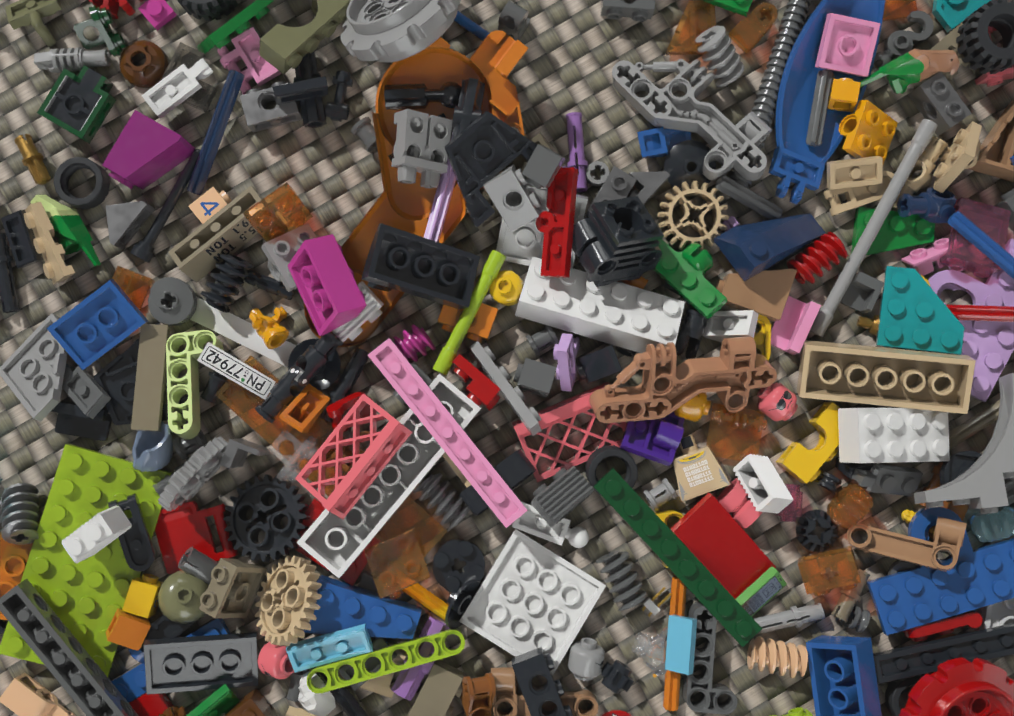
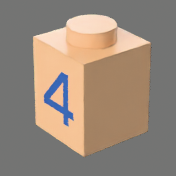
(209, 204)

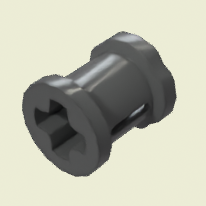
(366, 133)
(542, 339)
(187, 446)

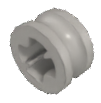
(603, 167)

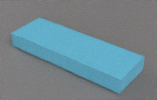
(329, 648)

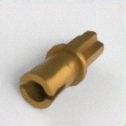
(32, 159)

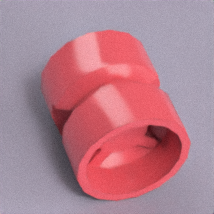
(737, 502)

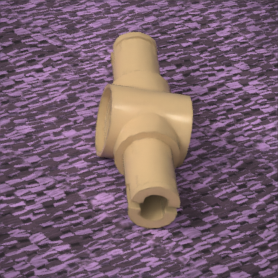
(925, 163)

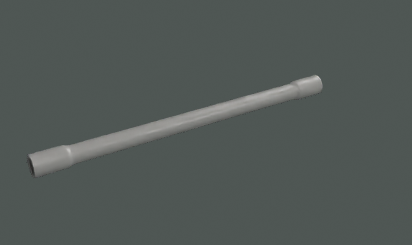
(918, 143)

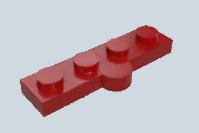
(558, 224)

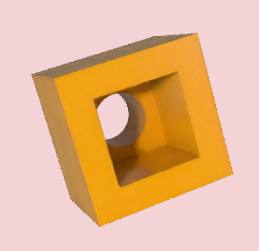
(844, 94)

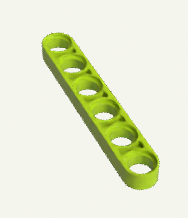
(361, 674)

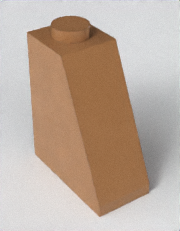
(763, 293)

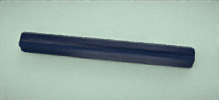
(215, 132)

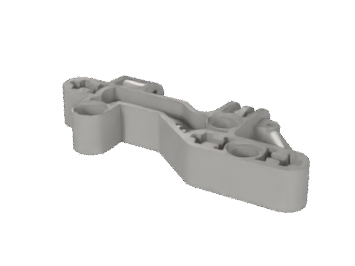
(686, 113)

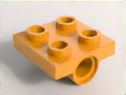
(867, 131)

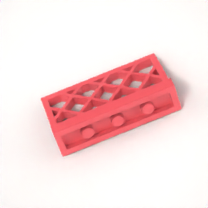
(557, 414)
(364, 467)

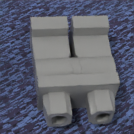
(421, 147)

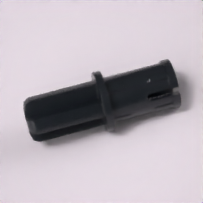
(214, 384)

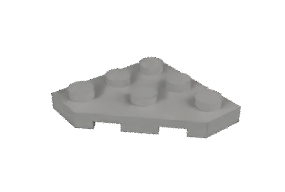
(37, 371)

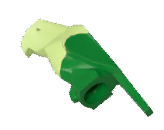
(68, 228)

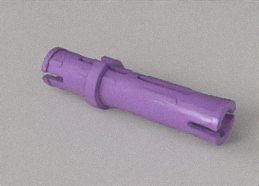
(574, 122)

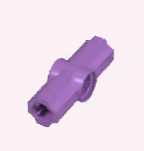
(410, 679)

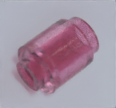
(794, 509)

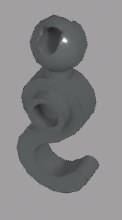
(902, 41)

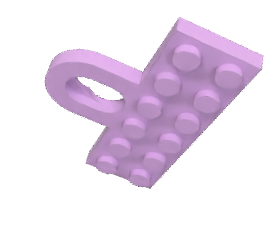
(984, 341)

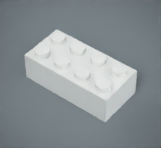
(892, 435)

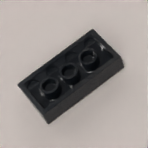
(421, 267)

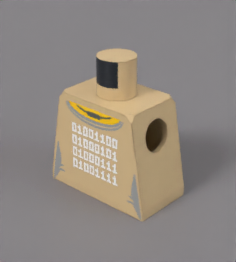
(698, 470)

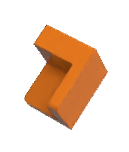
(128, 629)

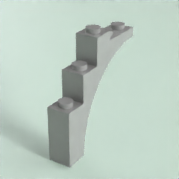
(984, 481)

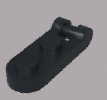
(136, 540)

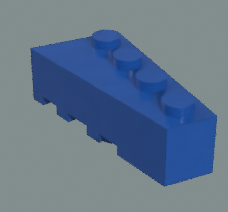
(350, 606)

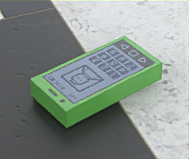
(761, 591)

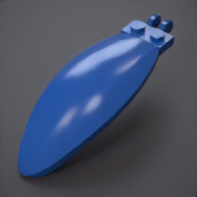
(793, 158)

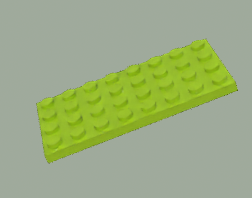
(93, 589)

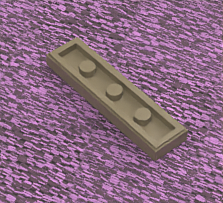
(150, 378)

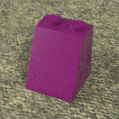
(145, 152)

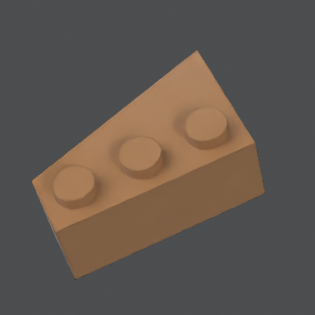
(998, 148)

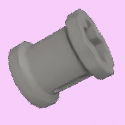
(666, 487)

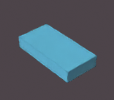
(681, 644)

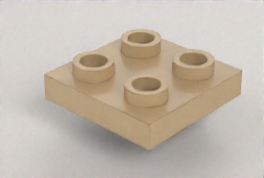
(960, 156)

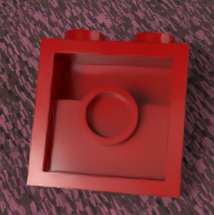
(481, 389)

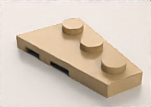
(51, 251)

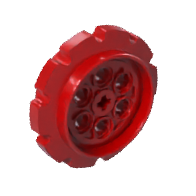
(962, 690)

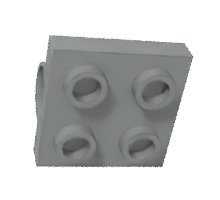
(282, 250)

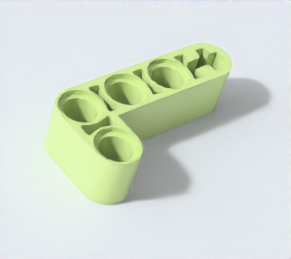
(189, 383)

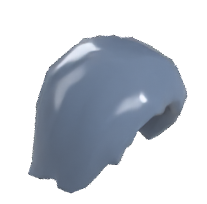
(152, 449)

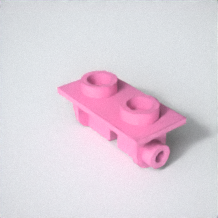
(922, 258)

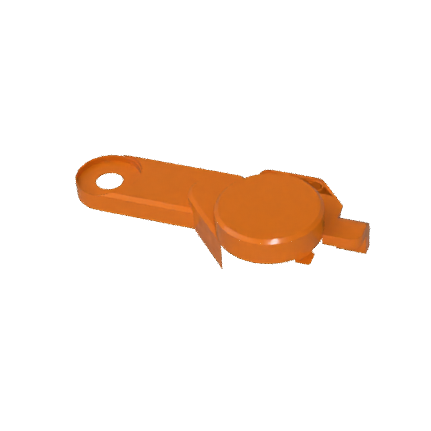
(410, 205)

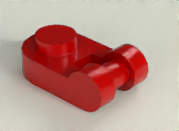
(337, 408)

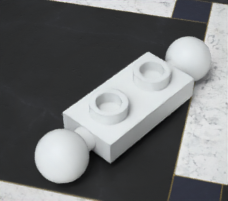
(534, 524)

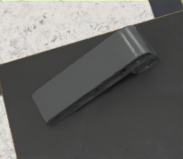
(703, 681)

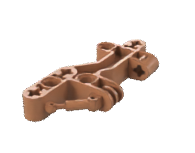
(728, 375)

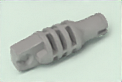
(71, 59)

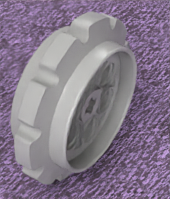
(395, 27)

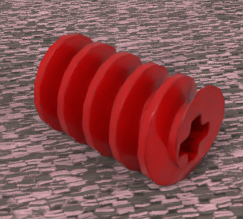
(816, 257)

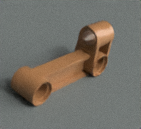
(947, 537)
(507, 691)

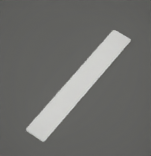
(238, 331)

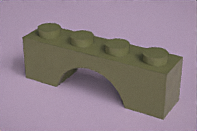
(288, 45)

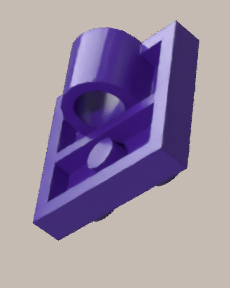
(654, 438)

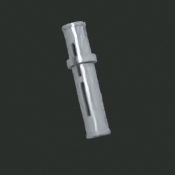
(791, 617)

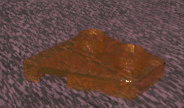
(695, 20)

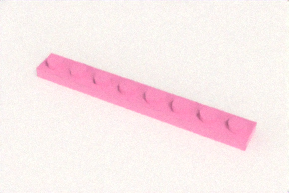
(447, 432)

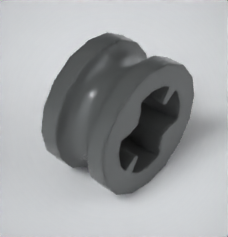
(858, 619)

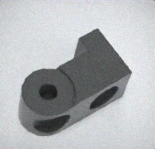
(514, 20)

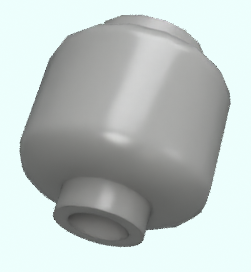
(586, 659)

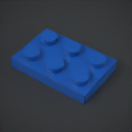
(97, 324)

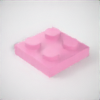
(847, 45)

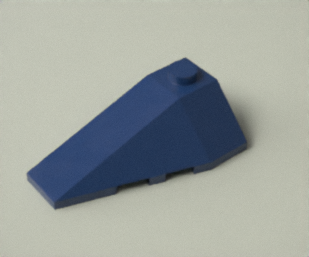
(764, 243)

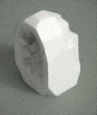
(317, 704)

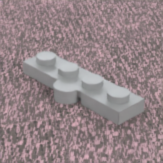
(512, 396)

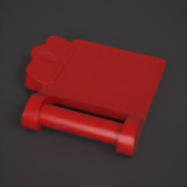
(190, 528)

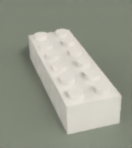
(605, 313)

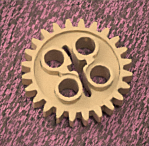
(288, 601)

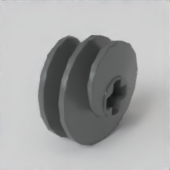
(163, 293)

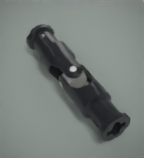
(284, 390)

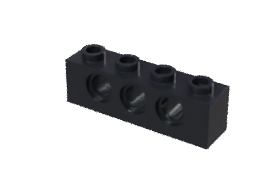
(526, 668)

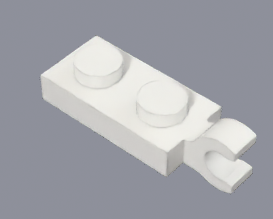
(176, 87)

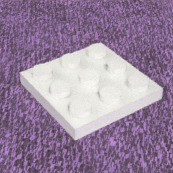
(528, 240)

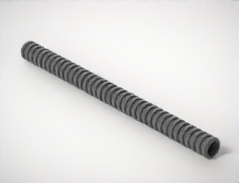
(768, 91)

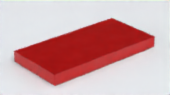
(722, 545)

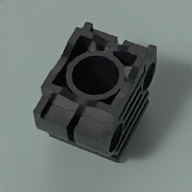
(617, 241)

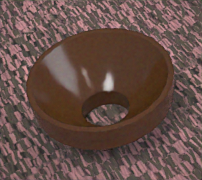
(151, 71)

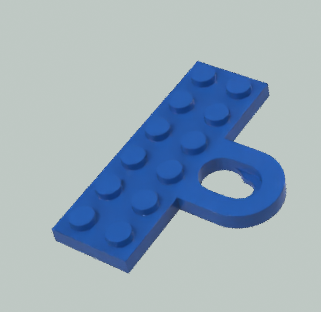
(930, 595)

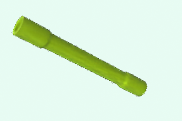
(450, 350)

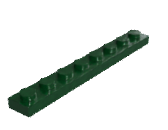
(677, 557)

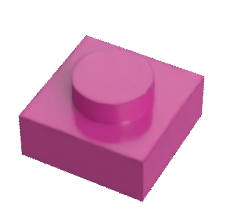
(157, 12)

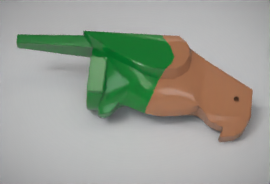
(915, 67)

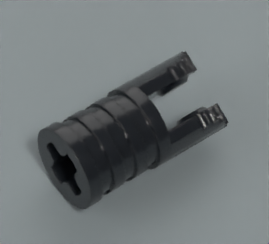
(692, 329)

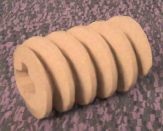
(777, 655)

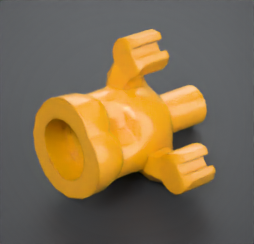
(269, 328)

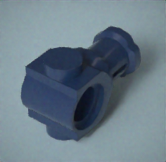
(929, 205)

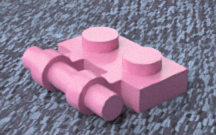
(247, 48)

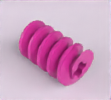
(414, 343)

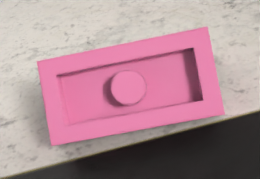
(794, 325)

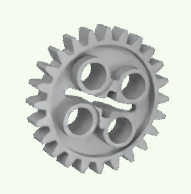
(192, 476)

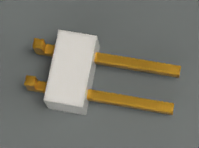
(651, 606)

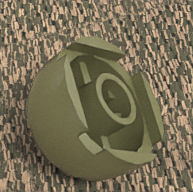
(181, 596)

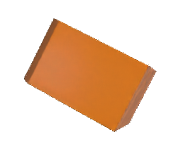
(305, 409)

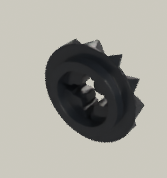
(807, 524)

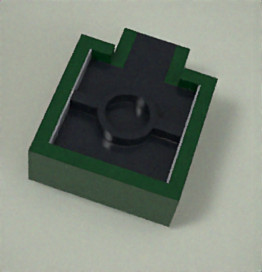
(79, 102)

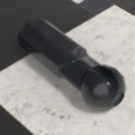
(418, 95)

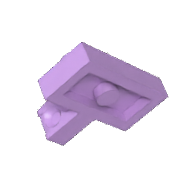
(565, 354)

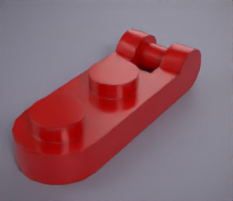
(944, 626)

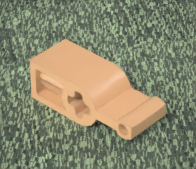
(30, 698)

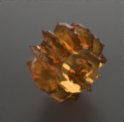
(849, 505)

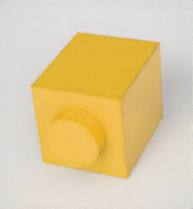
(143, 596)

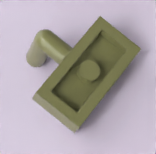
(31, 12)

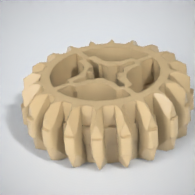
(686, 205)

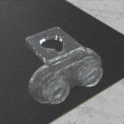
(303, 451)

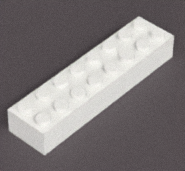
(340, 541)

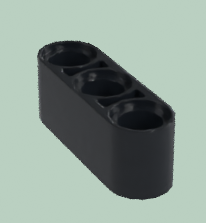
(512, 470)

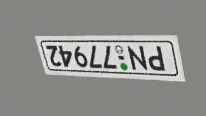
(236, 370)

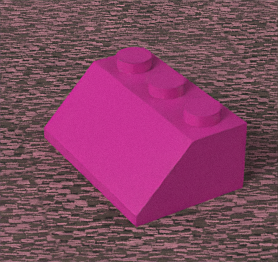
(326, 283)

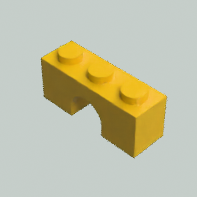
(805, 463)

